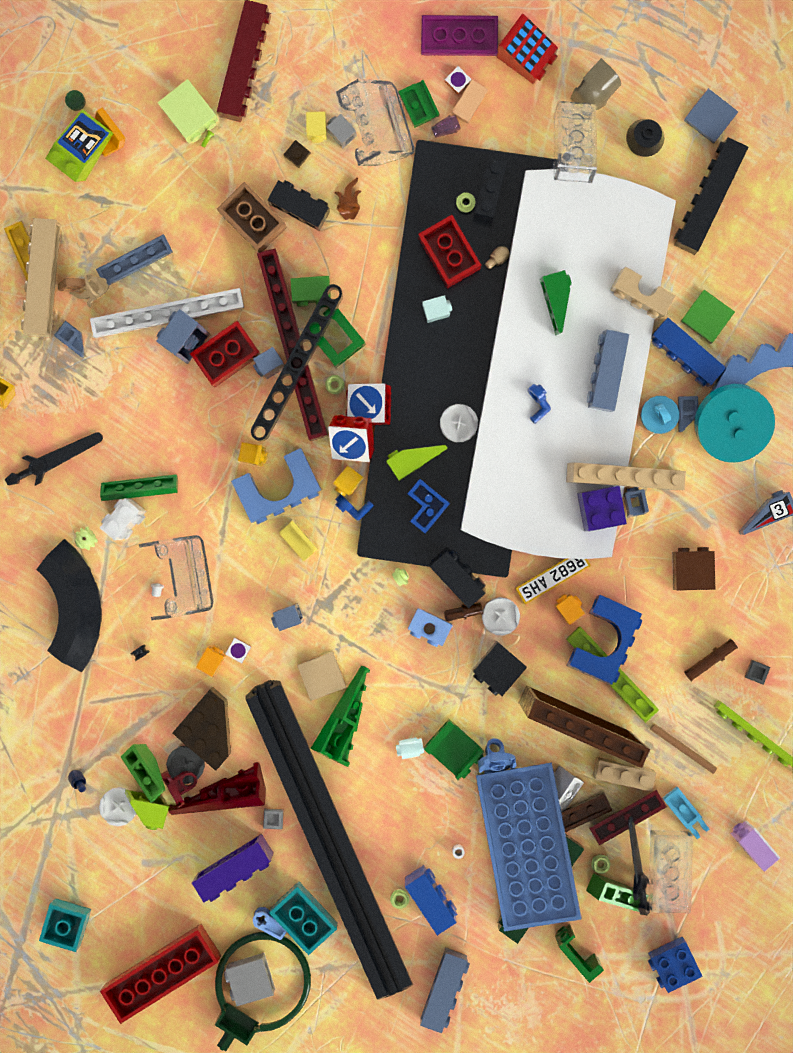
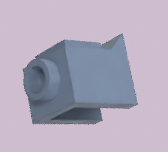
(639, 510)

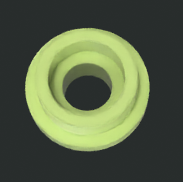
(465, 208)
(339, 389)
(400, 576)
(603, 869)
(399, 905)

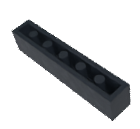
(710, 196)

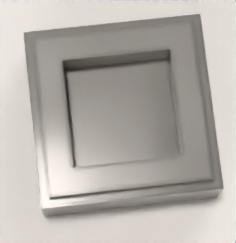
(273, 818)

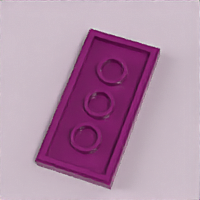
(459, 35)

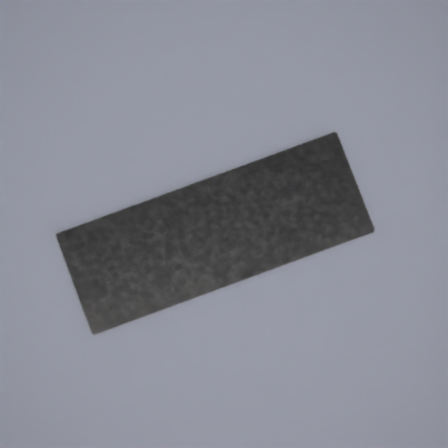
(441, 359)

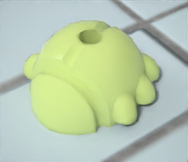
(90, 538)

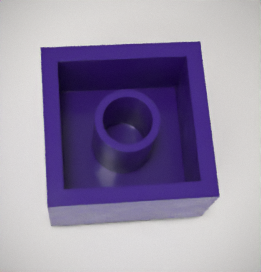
(601, 508)

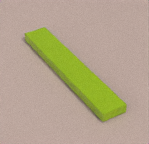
(624, 686)

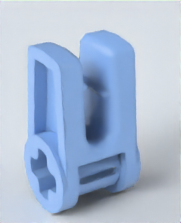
(268, 924)

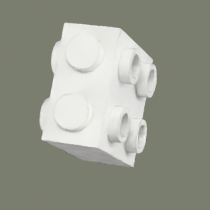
(123, 519)

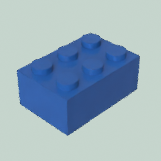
(431, 899)

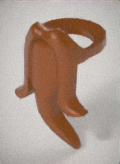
(348, 205)

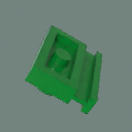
(418, 103)

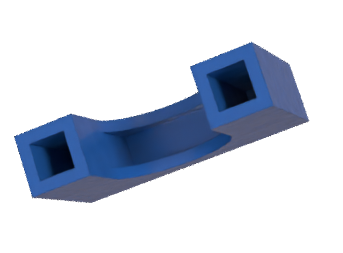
(625, 623)

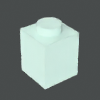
(436, 308)

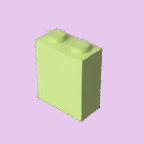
(188, 111)

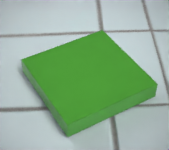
(707, 316)

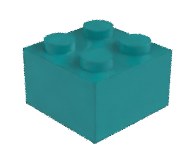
(65, 925)

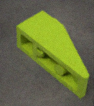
(409, 460)

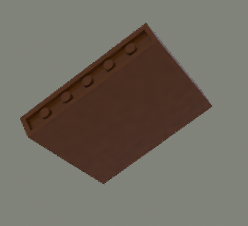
(583, 726)

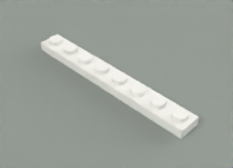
(159, 314)

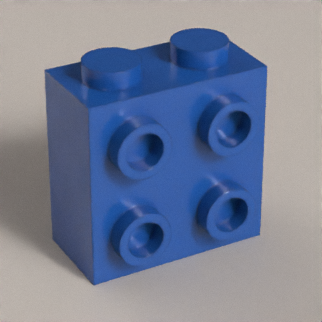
(674, 965)

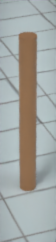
(683, 748)

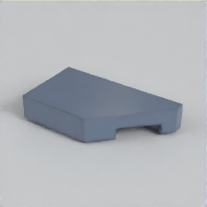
(71, 337)
(687, 410)

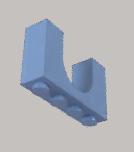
(304, 486)

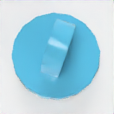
(659, 414)

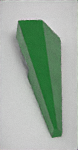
(337, 734)

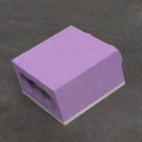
(755, 845)

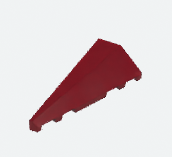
(239, 791)

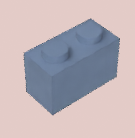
(268, 363)
(287, 617)

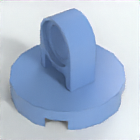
(496, 761)

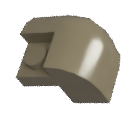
(597, 85)

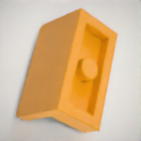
(117, 140)

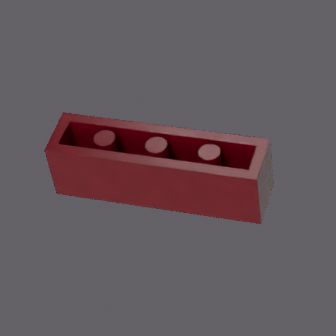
(618, 822)

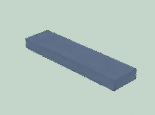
(135, 260)

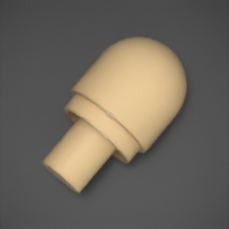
(498, 257)

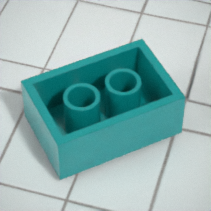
(303, 918)

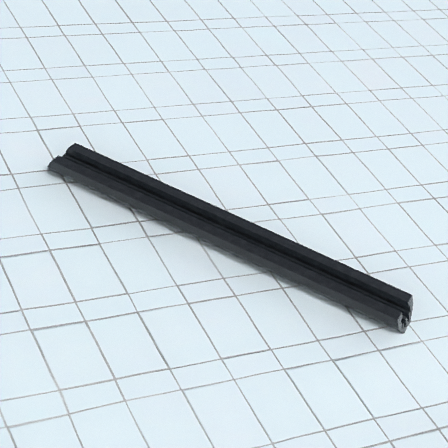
(328, 839)

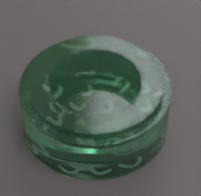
(75, 100)

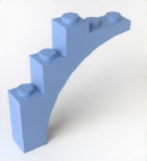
(762, 360)

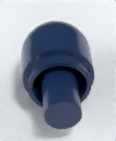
(77, 780)

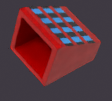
(527, 50)

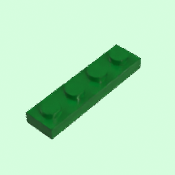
(139, 487)

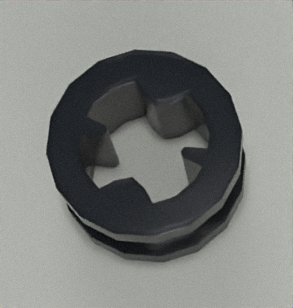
(140, 652)

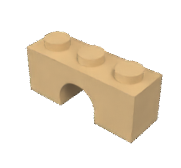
(627, 287)
(624, 775)

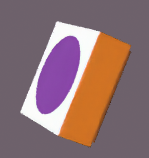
(458, 80)
(238, 650)

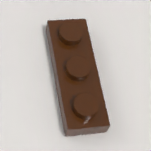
(585, 811)

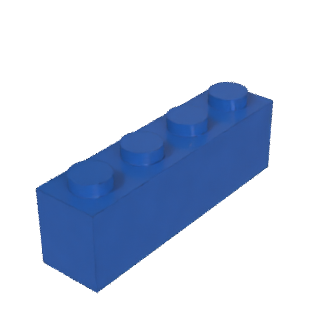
(687, 352)

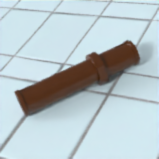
(714, 657)

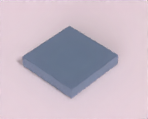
(711, 116)

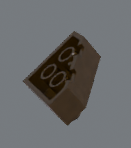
(207, 729)

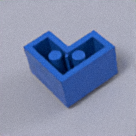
(431, 503)

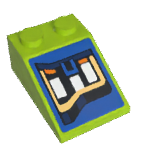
(79, 146)

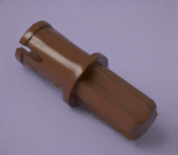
(463, 612)

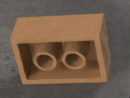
(251, 217)

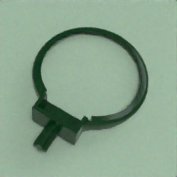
(235, 1022)

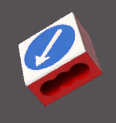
(369, 402)
(351, 438)

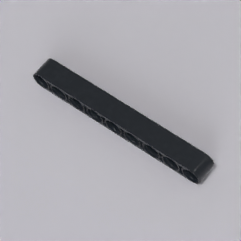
(297, 353)

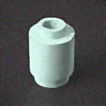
(410, 748)

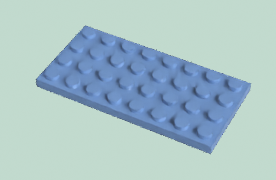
(528, 847)

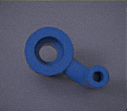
(538, 393)
(343, 504)

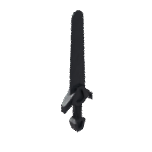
(43, 464)
(640, 878)

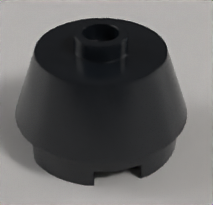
(645, 137)

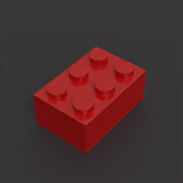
(449, 251)
(225, 354)

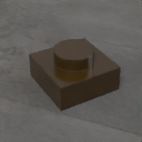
(297, 154)

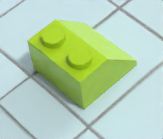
(151, 814)

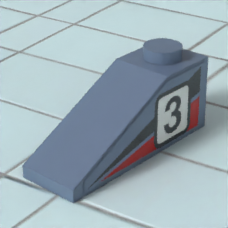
(771, 511)

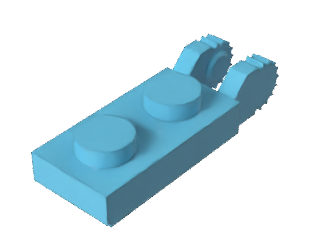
(684, 810)

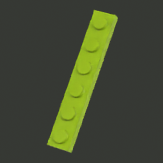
(754, 734)

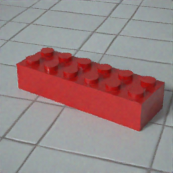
(160, 973)

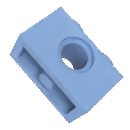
(441, 630)

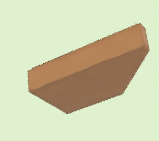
(71, 283)

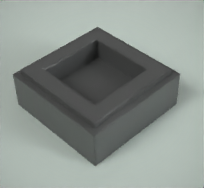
(757, 672)

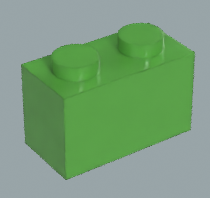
(308, 289)

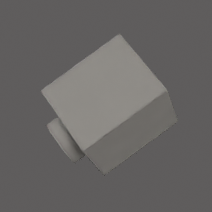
(341, 130)

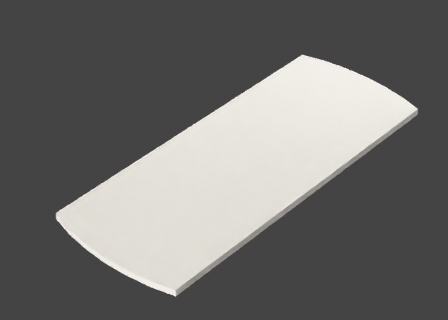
(520, 467)

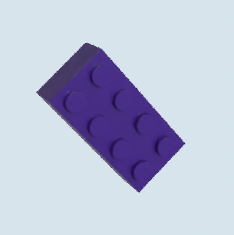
(233, 868)

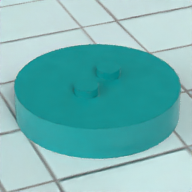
(734, 423)

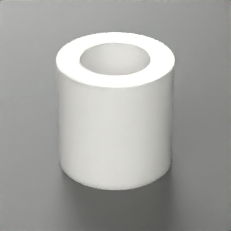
(460, 855)

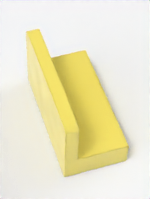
(298, 540)

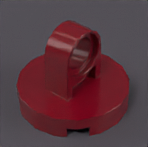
(176, 786)

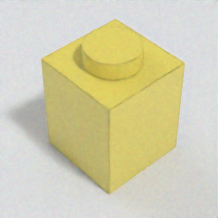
(316, 126)

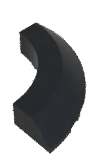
(77, 605)

